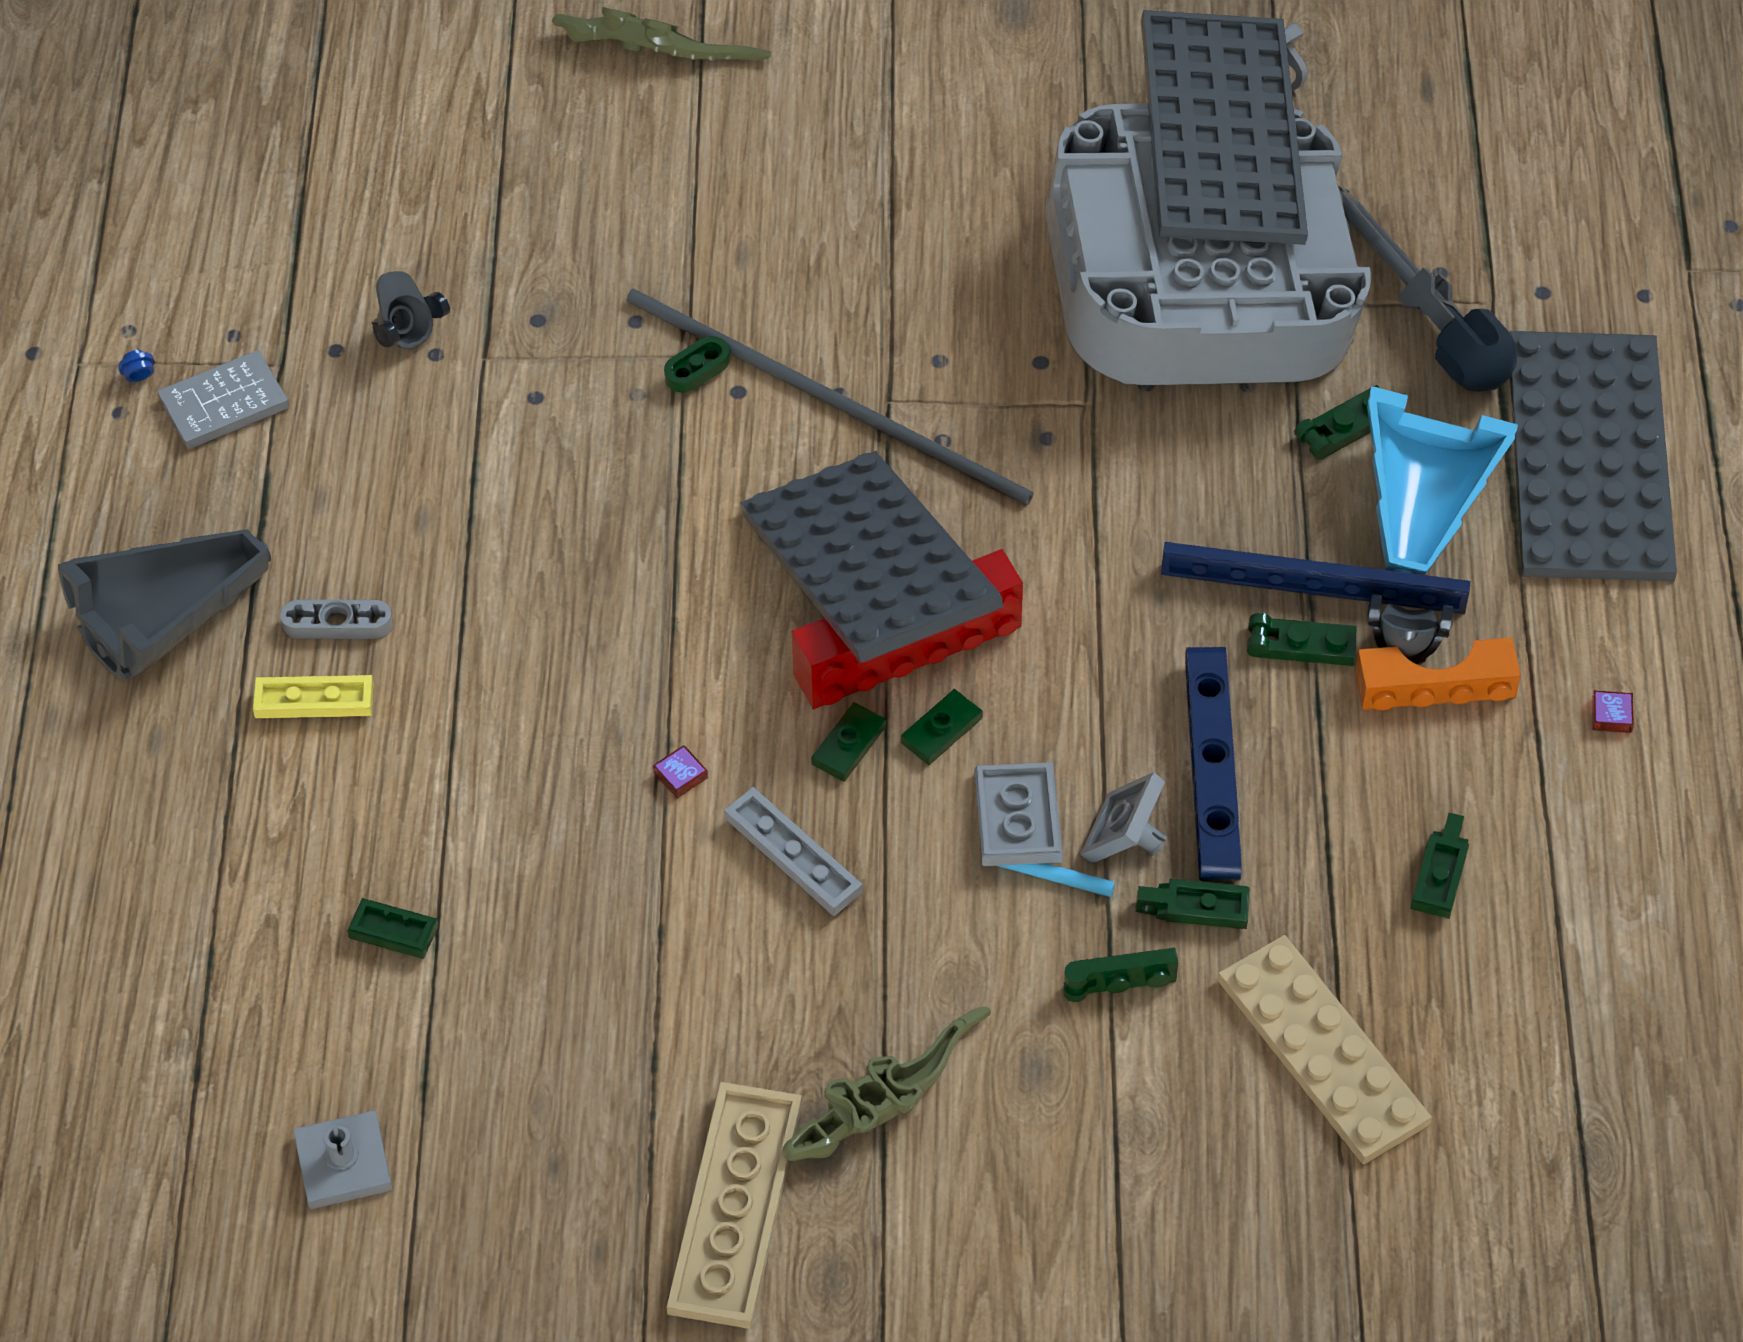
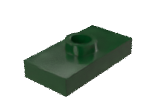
(941, 726)
(849, 741)
(393, 928)

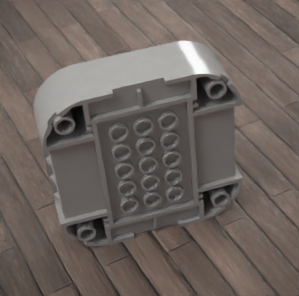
(1195, 306)

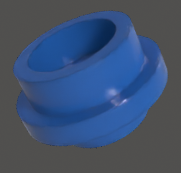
(136, 365)

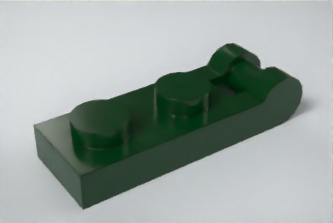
(1340, 425)
(1301, 640)
(1119, 973)

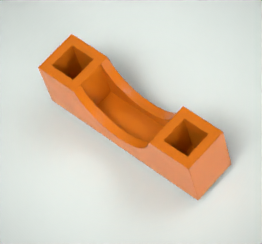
(1391, 680)

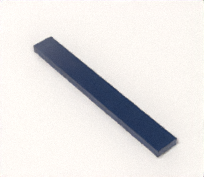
(1314, 577)

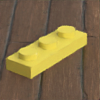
(313, 696)

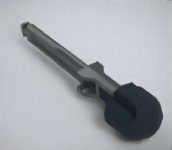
(1472, 347)

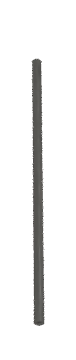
(835, 399)

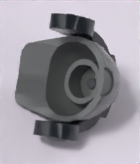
(404, 313)
(1412, 631)

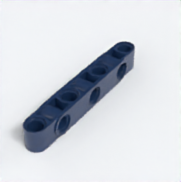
(1213, 782)

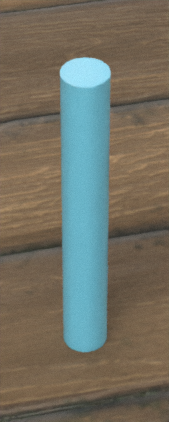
(1066, 877)

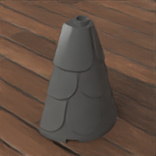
(154, 596)

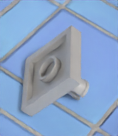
(1124, 820)
(342, 1159)

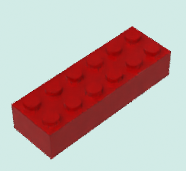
(831, 671)

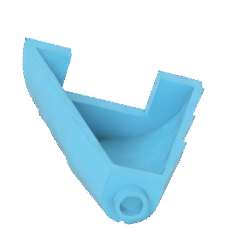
(1426, 477)

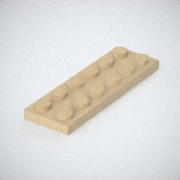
(1324, 1049)
(734, 1206)

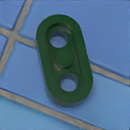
(694, 364)

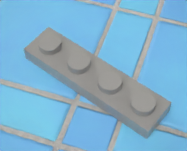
(793, 851)

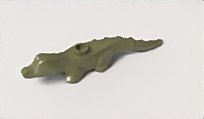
(650, 34)
(878, 1095)

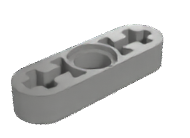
(348, 630)

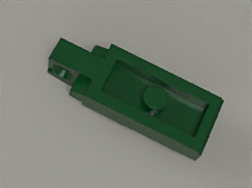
(1441, 869)
(1196, 903)

